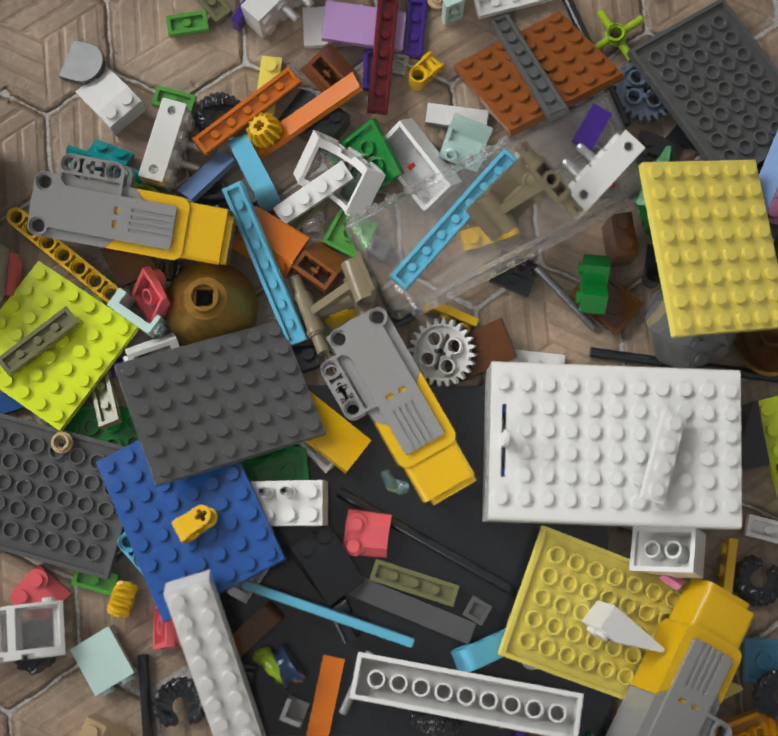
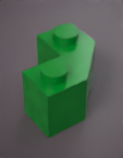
(593, 289)

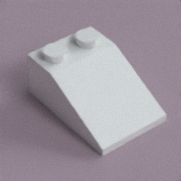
(111, 101)
(668, 551)
(612, 624)

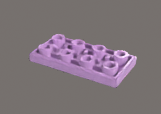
(356, 25)

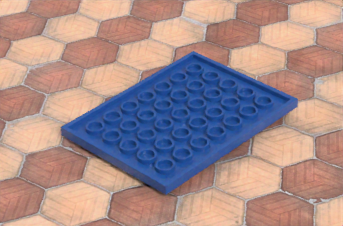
(232, 549)

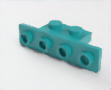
(106, 152)

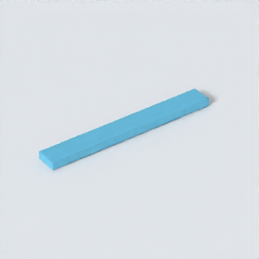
(448, 225)
(265, 263)
(328, 613)

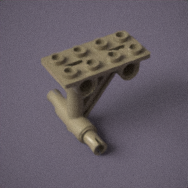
(516, 190)
(356, 293)

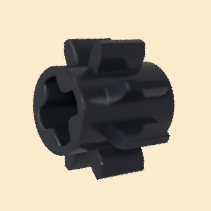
(169, 268)

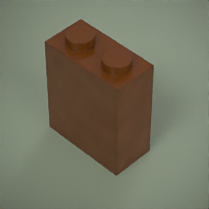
(620, 239)

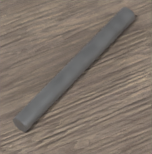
(564, 297)

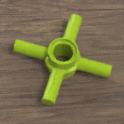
(617, 28)

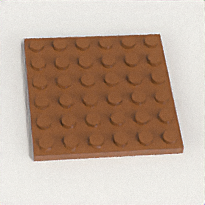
(565, 55)

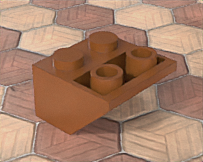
(327, 68)
(319, 267)

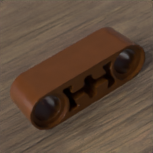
(256, 627)

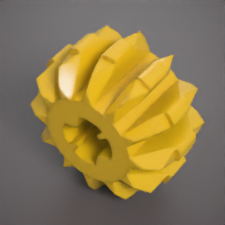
(264, 130)
(122, 599)

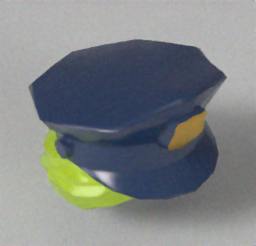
(279, 665)

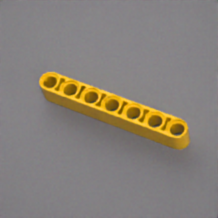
(58, 250)

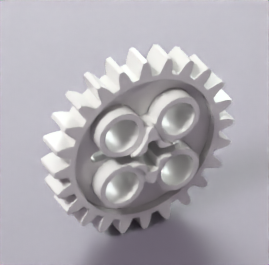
(460, 359)

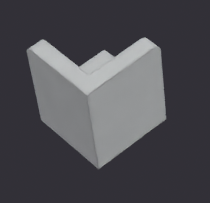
(294, 711)

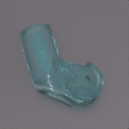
(393, 485)

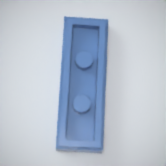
(206, 176)

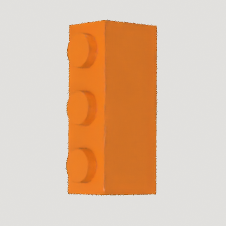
(284, 241)

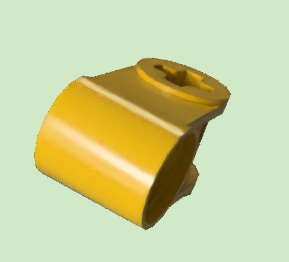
(428, 69)
(191, 524)

